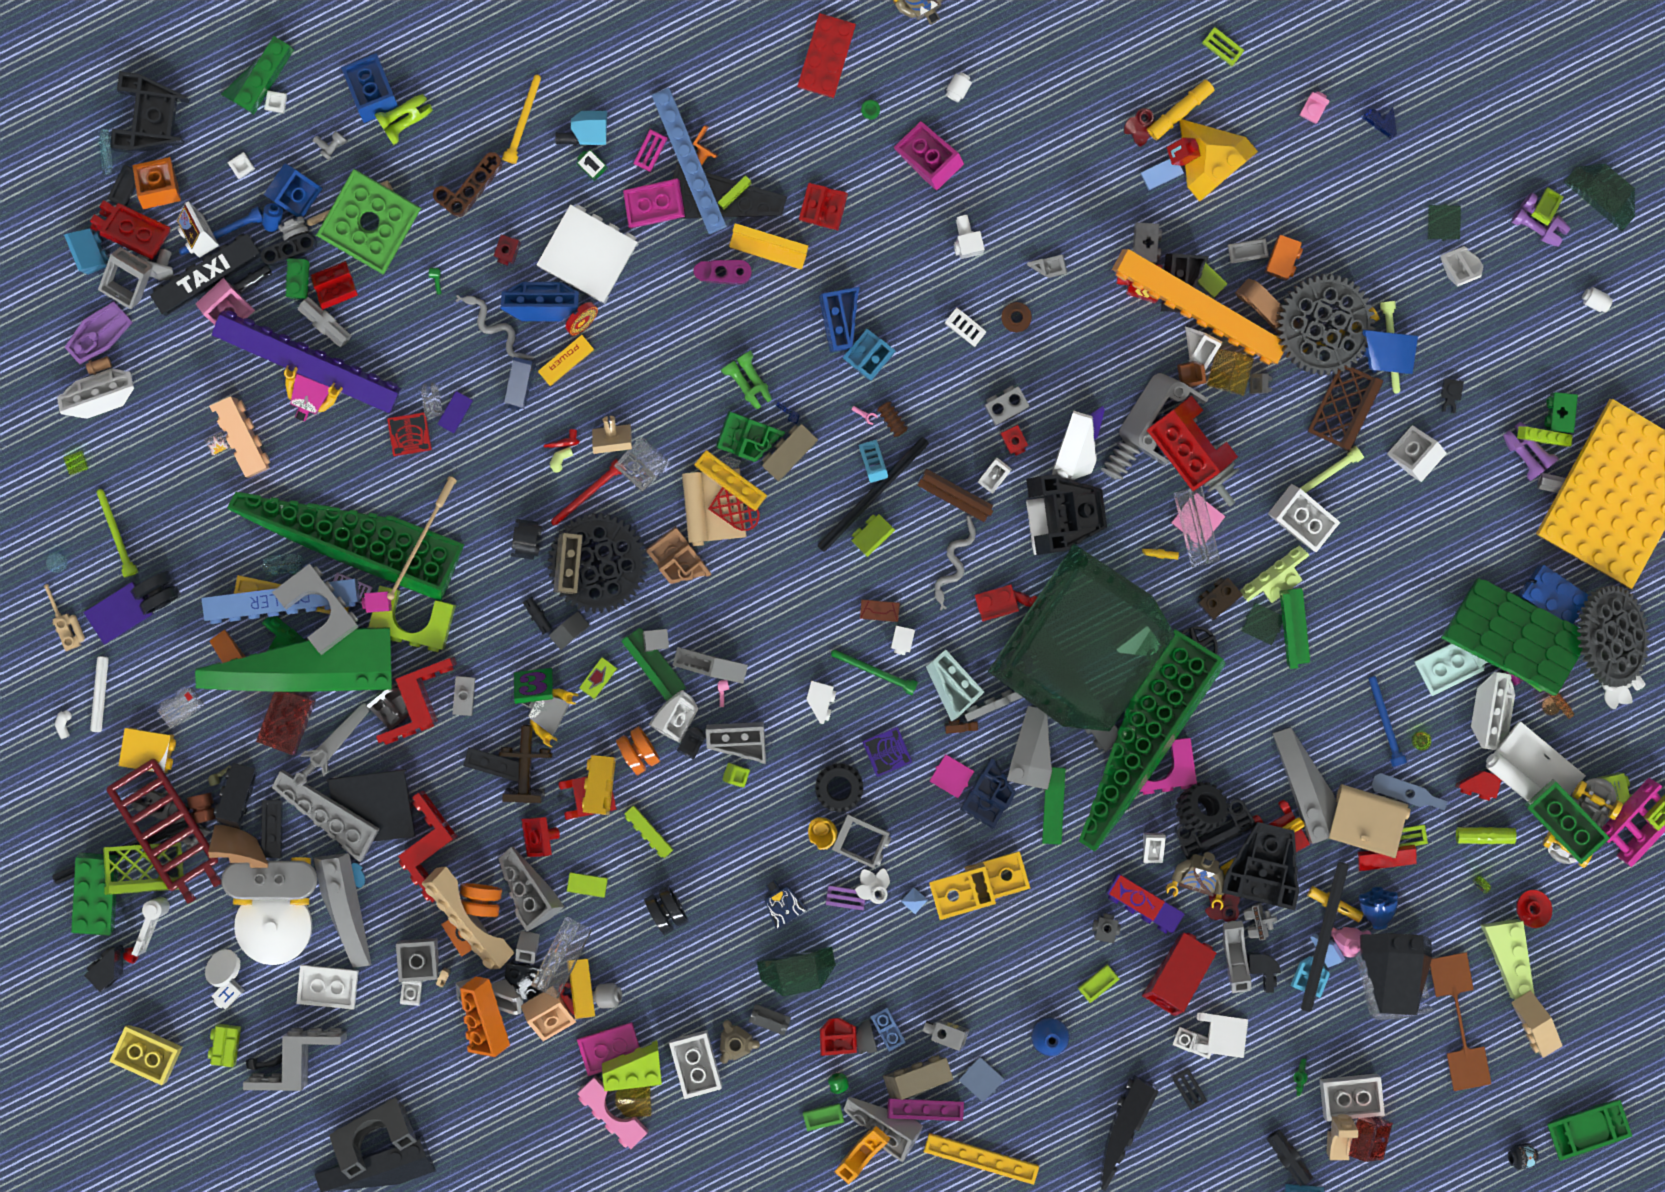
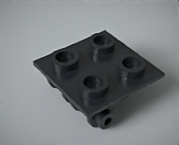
(522, 978)

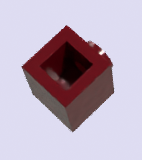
(506, 250)

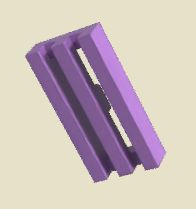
(845, 905)

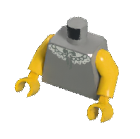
(548, 714)

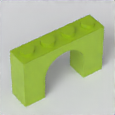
(433, 635)

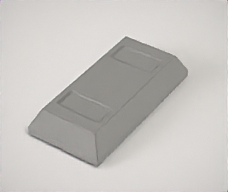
(1248, 250)

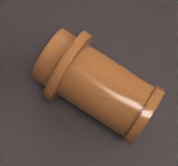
(98, 365)

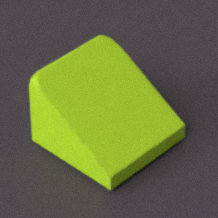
(736, 775)

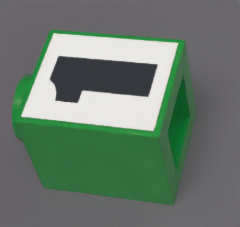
(591, 165)

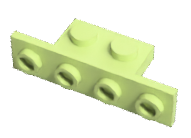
(1276, 578)

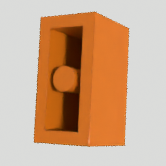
(1283, 257)

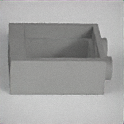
(134, 266)
(884, 842)

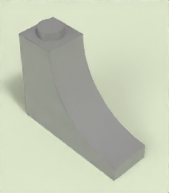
(710, 665)

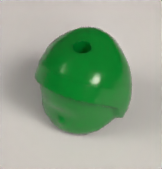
(838, 1083)

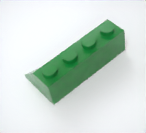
(252, 85)

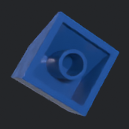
(293, 191)

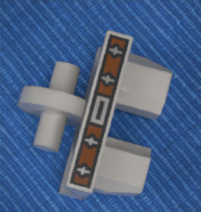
(1260, 930)

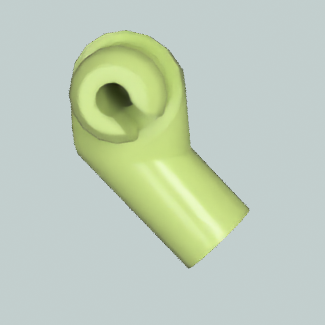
(558, 457)

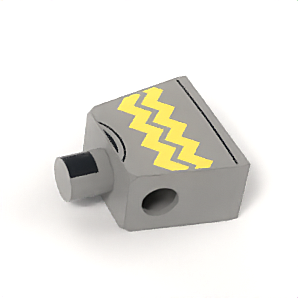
(955, 1034)

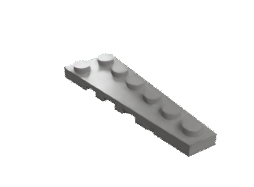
(340, 823)

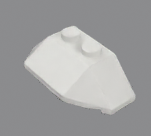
(96, 394)
(1493, 710)

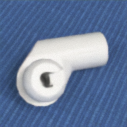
(60, 723)

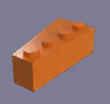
(483, 1018)

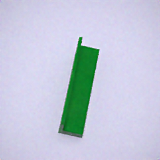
(1294, 627)
(654, 665)

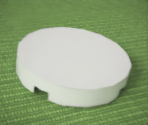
(222, 968)

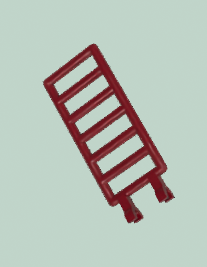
(182, 811)

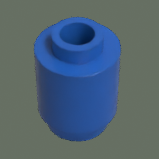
(272, 217)

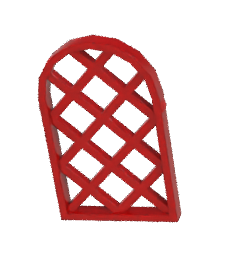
(730, 512)

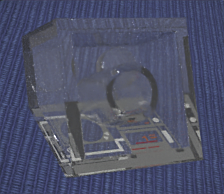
(642, 464)

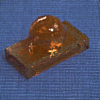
(1553, 704)

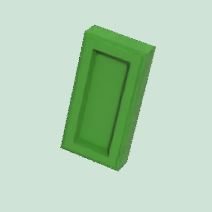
(823, 1117)

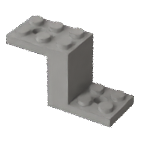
(295, 1059)

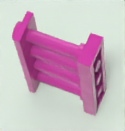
(1643, 838)

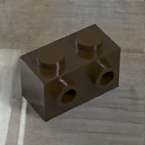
(1219, 598)

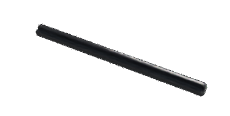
(873, 494)
(163, 834)
(1324, 936)

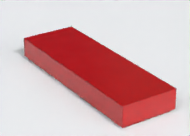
(1371, 860)

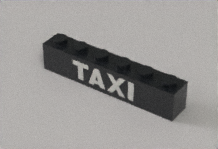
(206, 274)

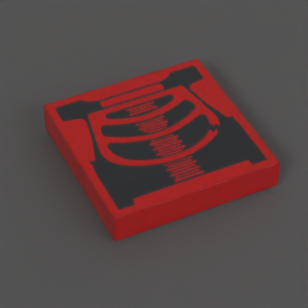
(409, 434)

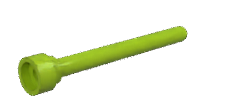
(128, 568)

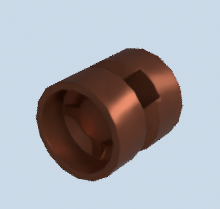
(201, 807)

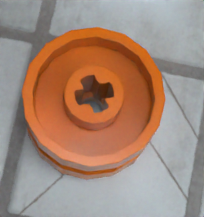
(635, 752)
(480, 898)

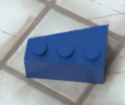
(839, 317)

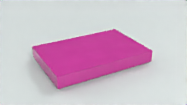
(654, 203)
(606, 1046)

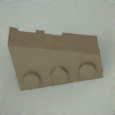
(918, 1077)

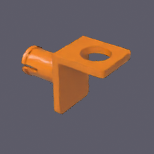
(702, 151)

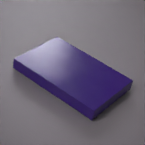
(116, 614)

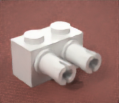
(968, 242)

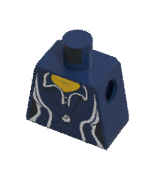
(783, 904)

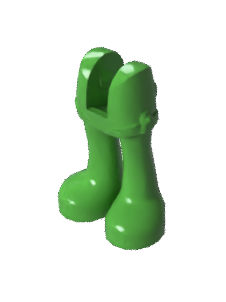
(733, 370)

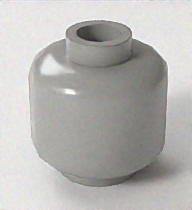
(607, 995)

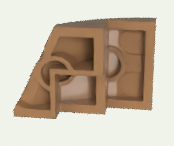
(677, 558)
(236, 845)

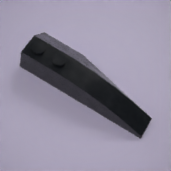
(1129, 1117)
(383, 1168)

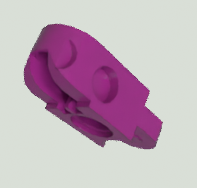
(706, 271)

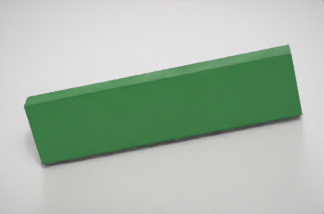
(1054, 808)

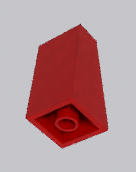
(1179, 974)

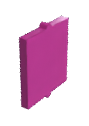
(951, 776)

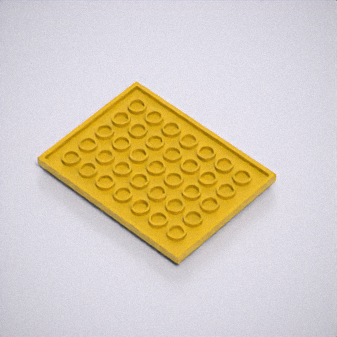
(1613, 497)

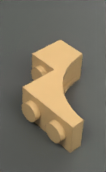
(1340, 1137)

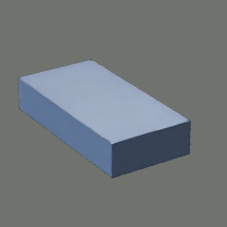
(1161, 174)

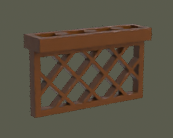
(1360, 415)
(955, 495)

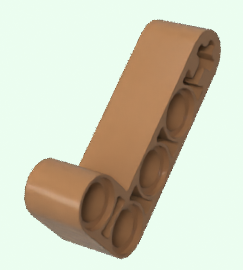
(1262, 301)

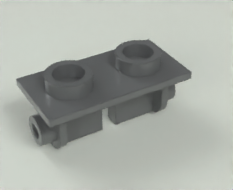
(770, 1019)

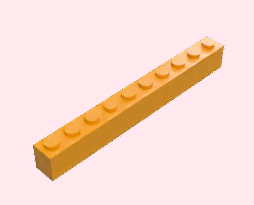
(1199, 306)

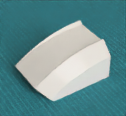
(675, 716)

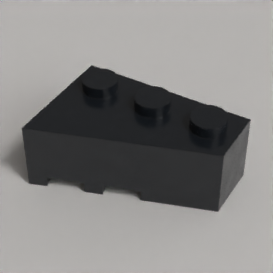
(1186, 268)

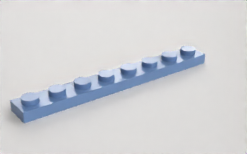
(689, 160)

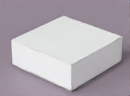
(275, 102)
(241, 165)

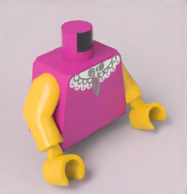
(308, 394)

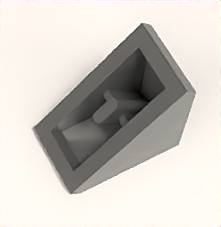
(569, 630)

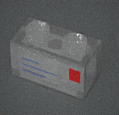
(181, 707)

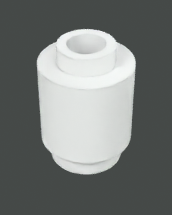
(958, 87)
(1597, 299)

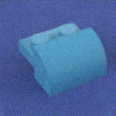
(869, 354)

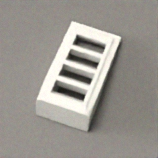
(956, 312)

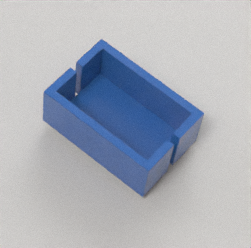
(1553, 594)

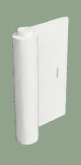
(1524, 764)

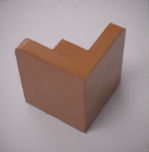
(1192, 373)

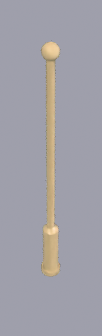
(439, 503)

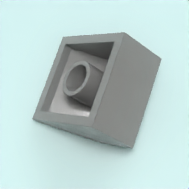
(417, 959)

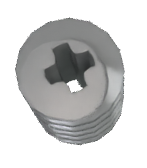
(1121, 460)

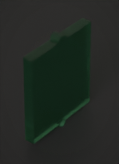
(1444, 222)
(1262, 624)

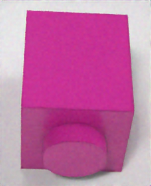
(376, 602)

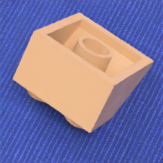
(547, 1015)

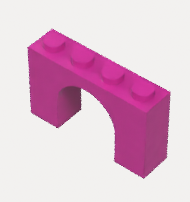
(1182, 770)

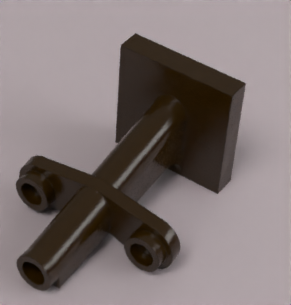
(524, 792)

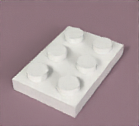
(327, 986)

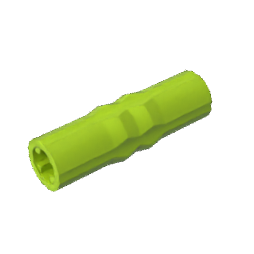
(1486, 835)

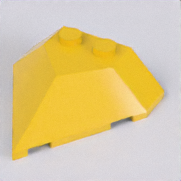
(1220, 156)

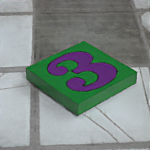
(533, 685)

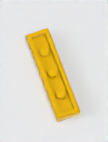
(730, 480)

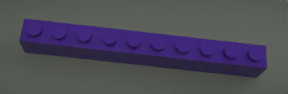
(310, 363)

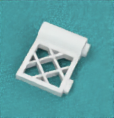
(152, 911)

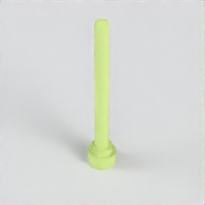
(1388, 310)
(1352, 456)

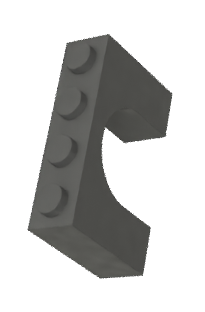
(348, 1139)

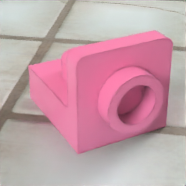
(1314, 107)

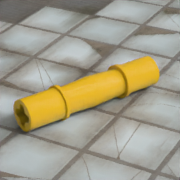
(1180, 109)

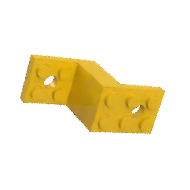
(979, 885)

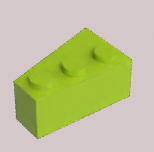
(633, 1070)

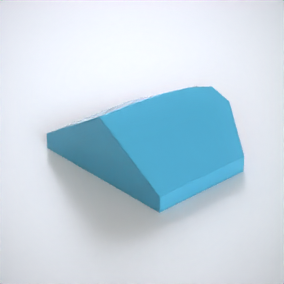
(590, 127)
(1302, 974)

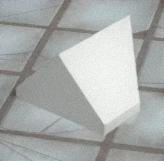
(1201, 346)

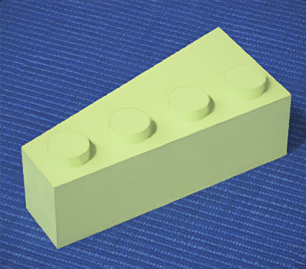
(1511, 955)

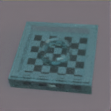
(105, 152)

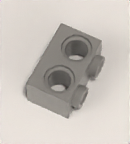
(1008, 409)

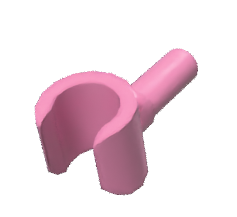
(864, 414)
(722, 686)

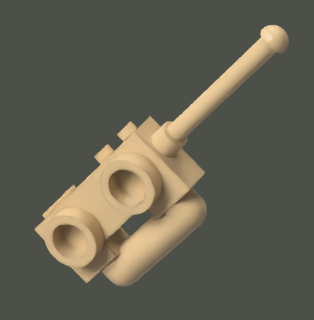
(62, 626)

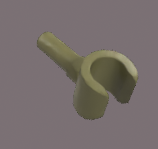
(214, 779)

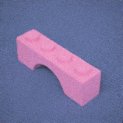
(628, 1130)

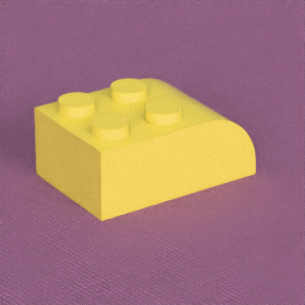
(146, 1054)

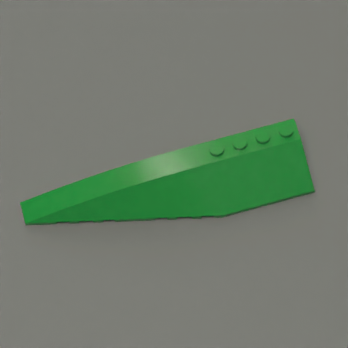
(359, 540)
(1149, 730)

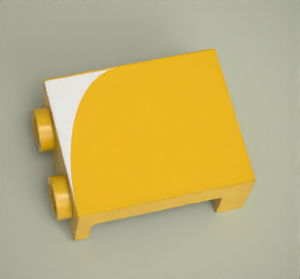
(142, 746)

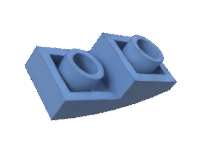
(888, 1029)

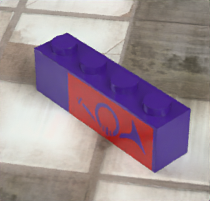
(1145, 903)

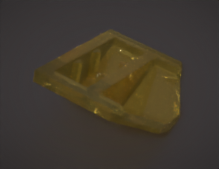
(634, 1101)

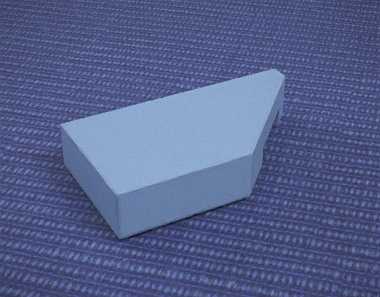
(1334, 955)

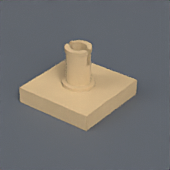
(611, 437)

